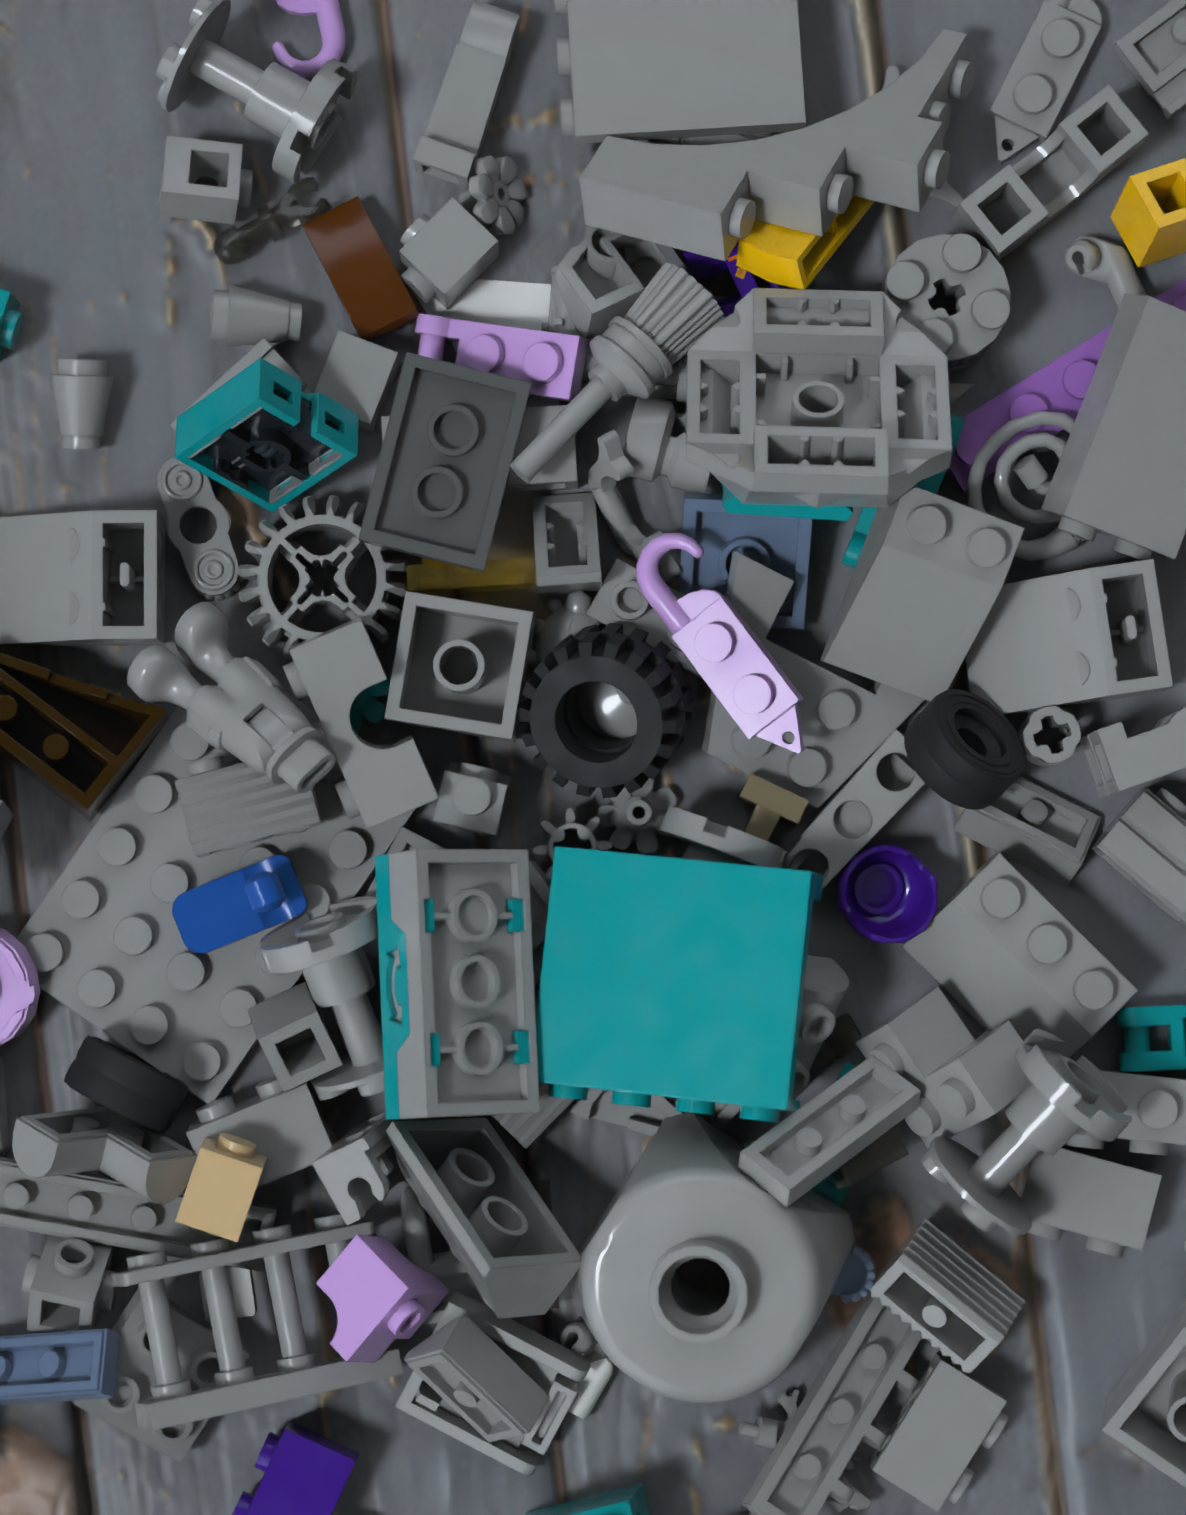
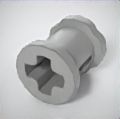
(1054, 718)

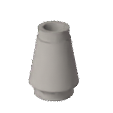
(248, 316)
(82, 401)

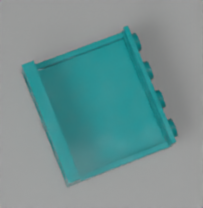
(674, 981)

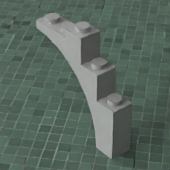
(795, 179)

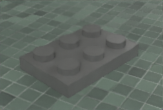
(445, 462)

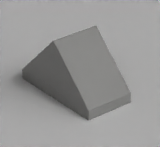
(566, 543)

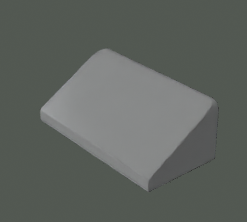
(1034, 829)
(478, 1380)

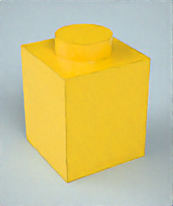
(1153, 213)

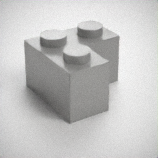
(957, 1075)

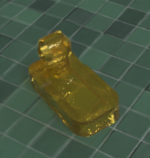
(446, 579)

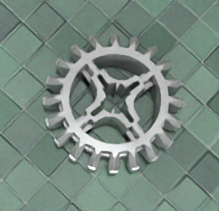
(344, 558)

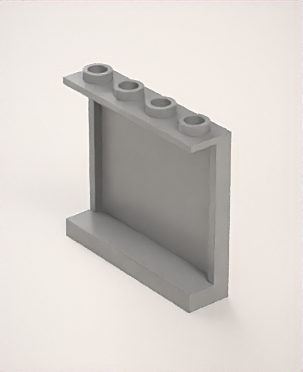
(680, 68)

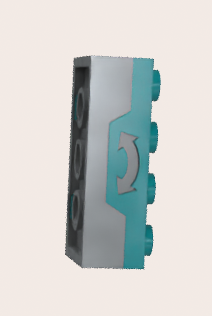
(456, 983)

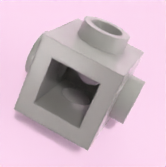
(68, 1285)

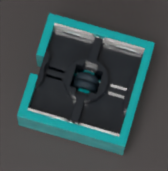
(266, 436)

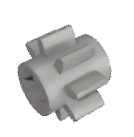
(558, 837)

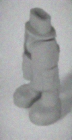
(241, 713)

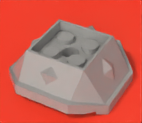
(817, 400)

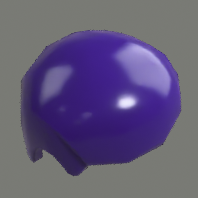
(887, 894)

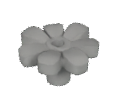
(495, 194)
(628, 827)

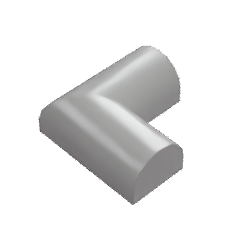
(103, 1142)

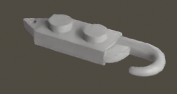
(1043, 73)

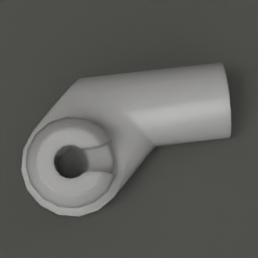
(1106, 264)

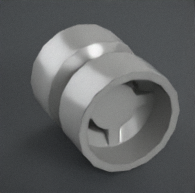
(658, 446)

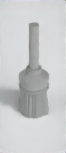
(631, 357)

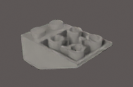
(83, 579)
(1072, 640)

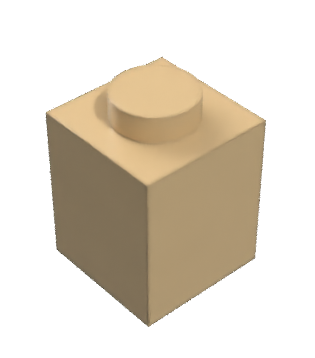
(222, 1186)

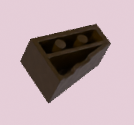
(72, 733)

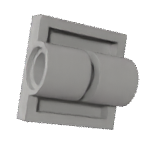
(137, 1375)

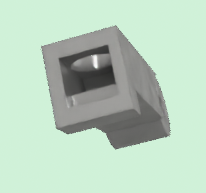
(468, 96)
(857, 811)

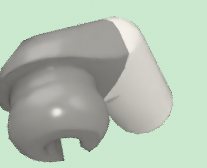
(580, 1340)

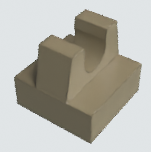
(770, 805)

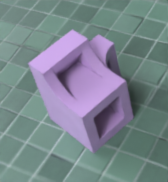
(377, 1297)

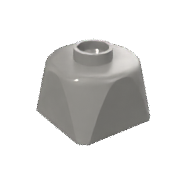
(691, 1204)

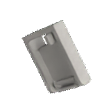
(540, 1358)

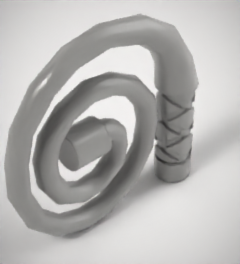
(1032, 476)

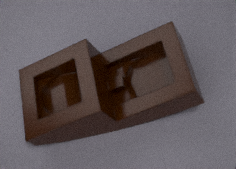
(360, 270)

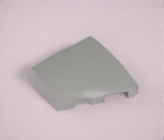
(607, 276)

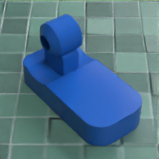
(239, 905)

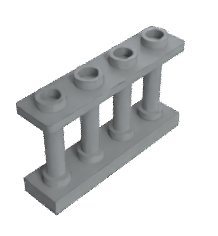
(235, 1383)

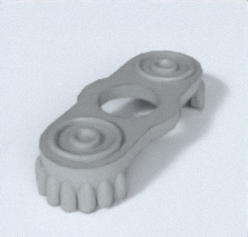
(211, 564)

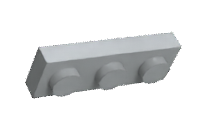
(829, 1130)

